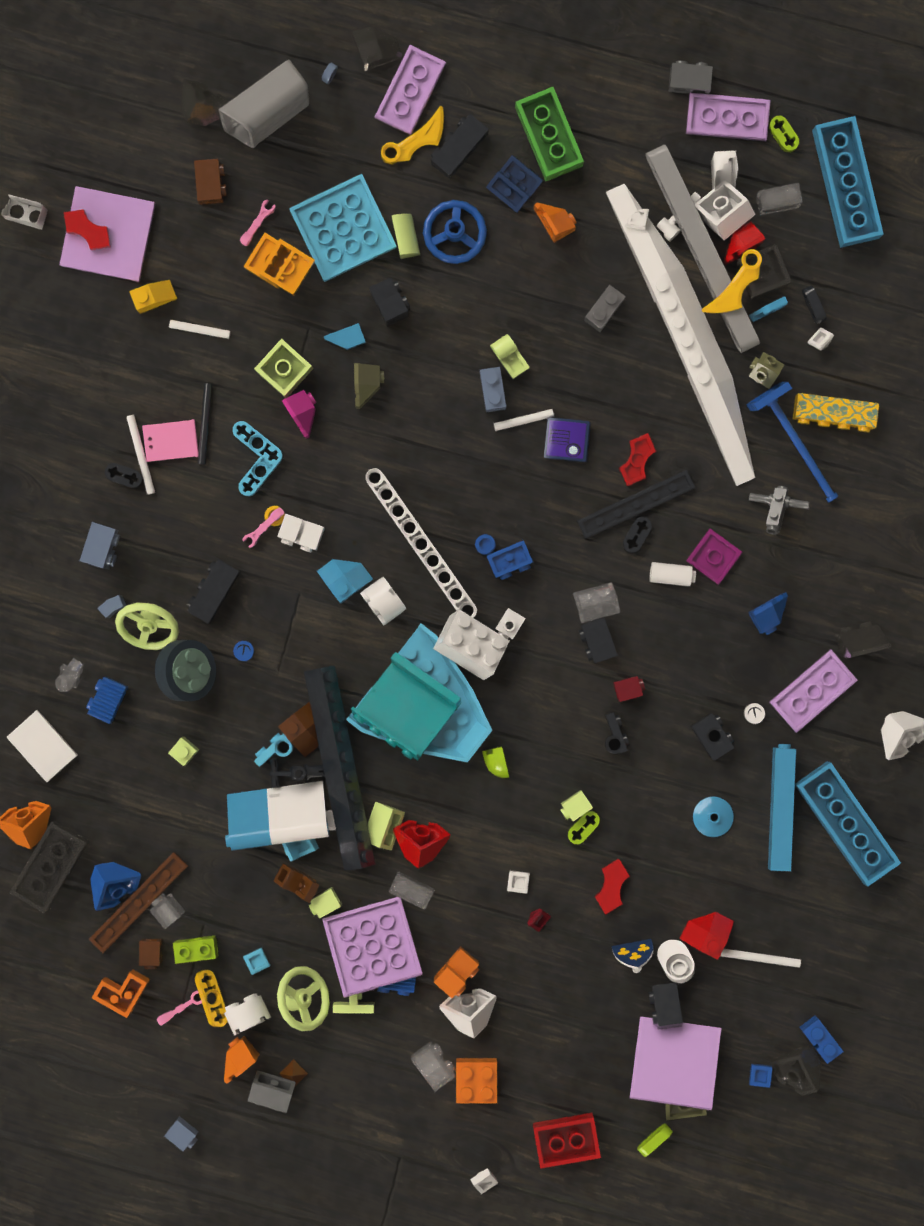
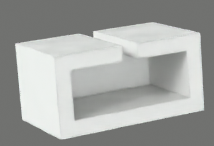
(300, 532)

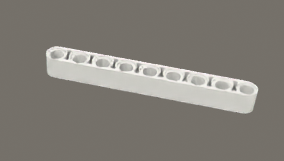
(418, 534)

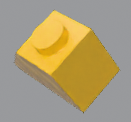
(153, 295)

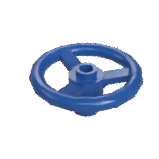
(454, 223)

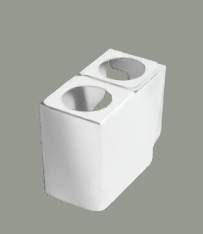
(723, 168)
(27, 210)

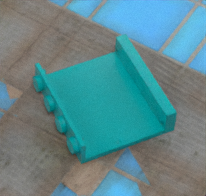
(407, 707)

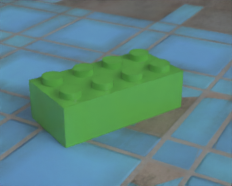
(549, 134)

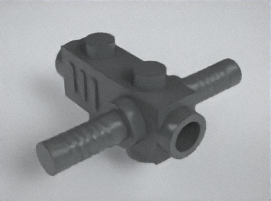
(778, 503)

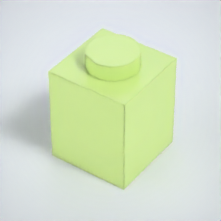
(183, 751)
(575, 806)
(325, 903)

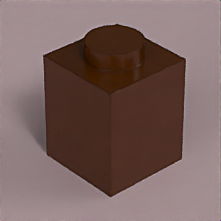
(150, 953)

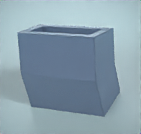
(112, 605)

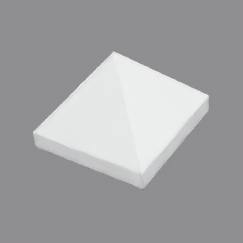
(821, 339)

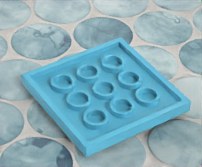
(343, 227)

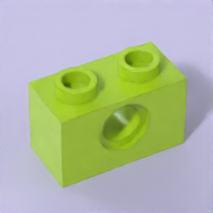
(195, 949)

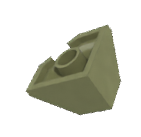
(366, 382)

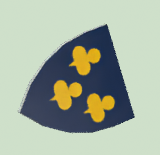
(634, 954)

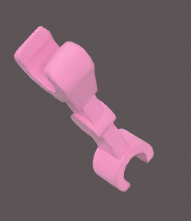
(264, 213)
(274, 516)
(162, 1019)

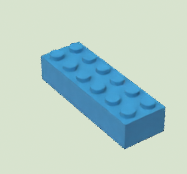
(847, 181)
(847, 823)

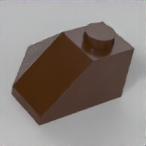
(301, 730)

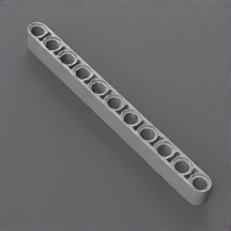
(699, 243)

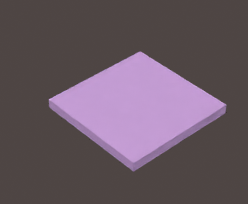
(128, 230)
(372, 946)
(676, 1064)

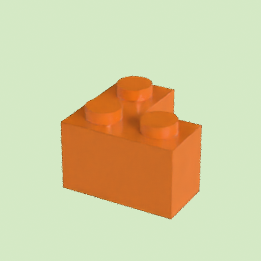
(454, 973)
(121, 998)

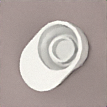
(676, 961)

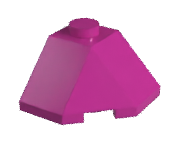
(301, 410)

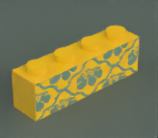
(835, 411)

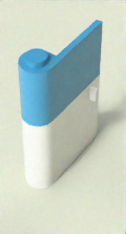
(276, 816)

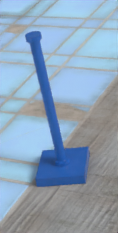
(770, 399)

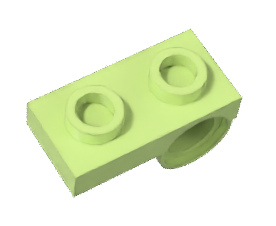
(509, 356)

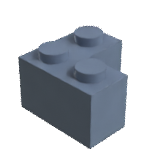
(99, 546)

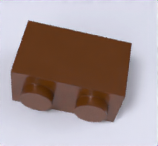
(209, 181)

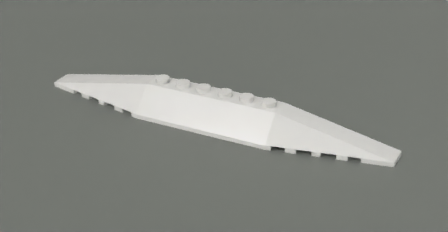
(690, 334)

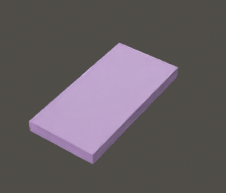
(410, 90)
(728, 116)
(813, 691)

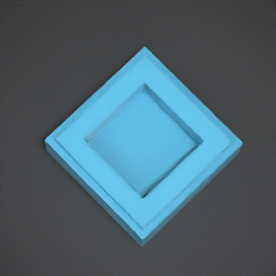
(256, 961)

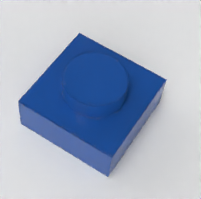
(760, 1075)

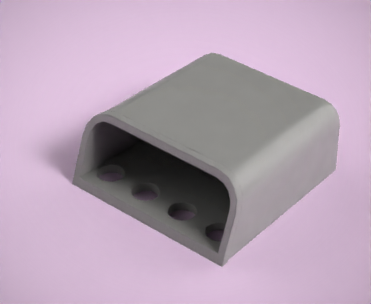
(265, 105)

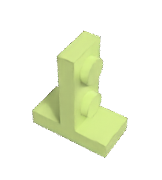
(353, 1005)

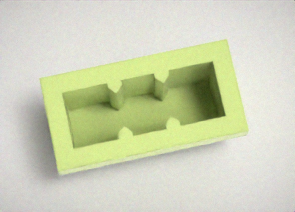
(405, 235)
(381, 825)

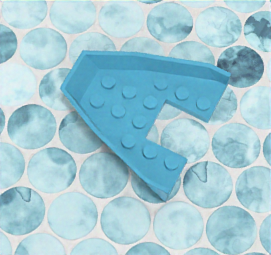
(468, 724)

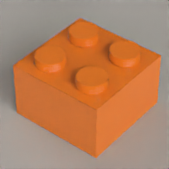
(476, 1080)

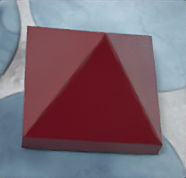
(538, 919)

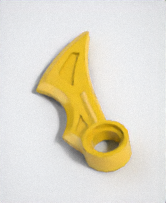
(427, 135)
(731, 297)

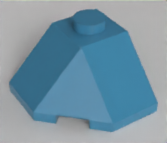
(344, 578)

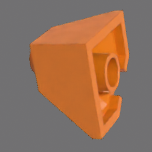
(555, 220)
(26, 824)
(239, 1058)

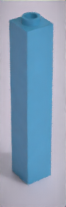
(782, 808)

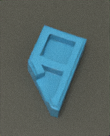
(768, 309)
(347, 337)

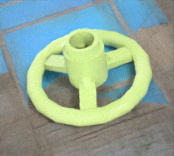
(148, 623)
(301, 999)

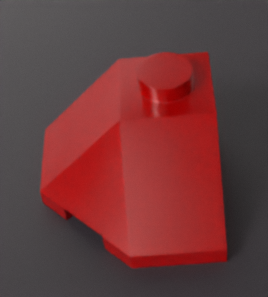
(743, 239)
(420, 842)
(708, 933)

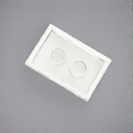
(42, 746)

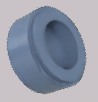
(329, 73)

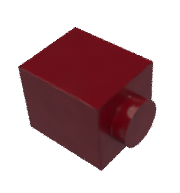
(629, 688)

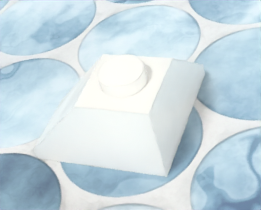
(901, 732)
(469, 1011)

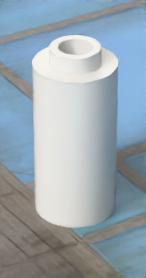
(672, 574)

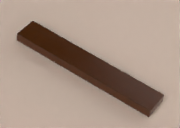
(138, 902)

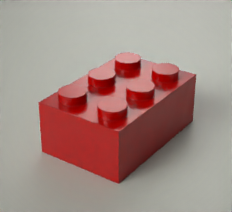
(566, 1140)

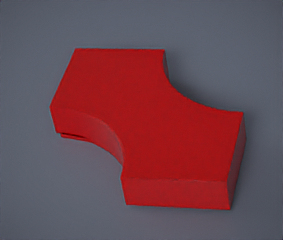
(79, 224)
(633, 469)
(614, 877)

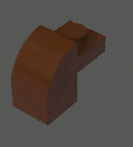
(296, 882)

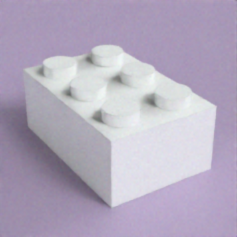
(471, 644)

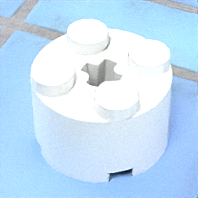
(383, 601)
(246, 1014)

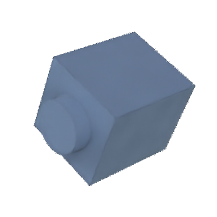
(182, 1134)

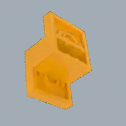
(279, 263)

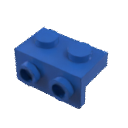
(509, 560)

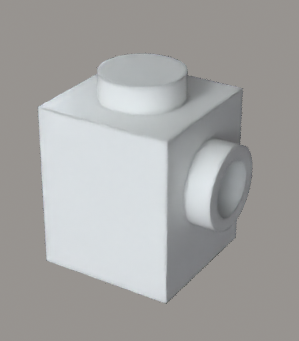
(509, 624)

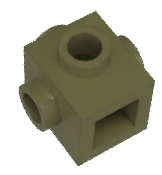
(765, 369)

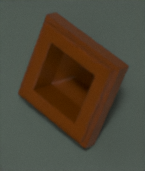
(293, 1072)

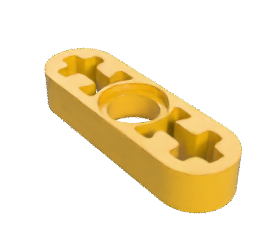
(212, 982)

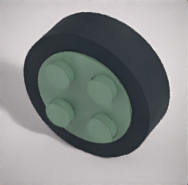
(185, 670)

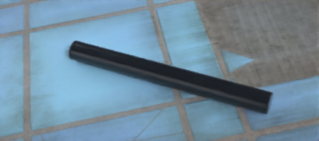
(205, 423)

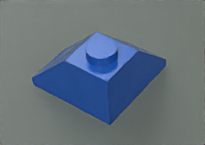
(769, 614)
(112, 882)

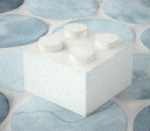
(724, 209)

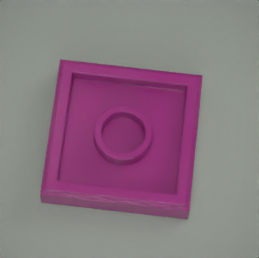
(714, 556)

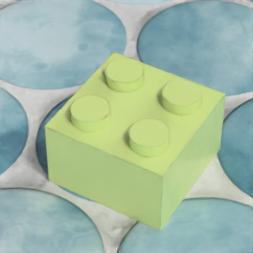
(283, 368)

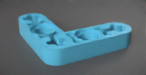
(262, 461)

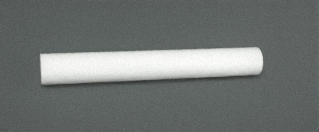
(199, 329)
(524, 419)

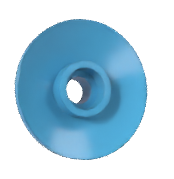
(705, 809)

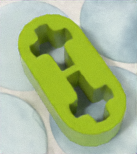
(780, 137)
(587, 831)
(654, 1140)

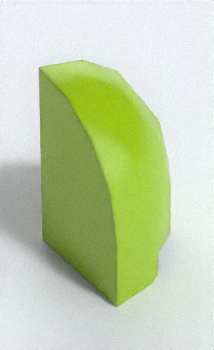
(496, 762)

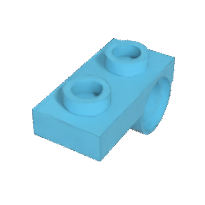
(264, 754)

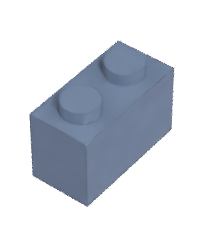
(492, 389)

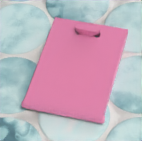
(170, 440)

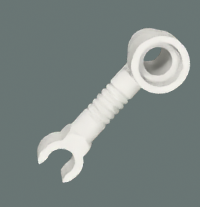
(668, 226)

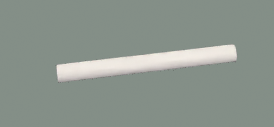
(140, 454)
(761, 958)

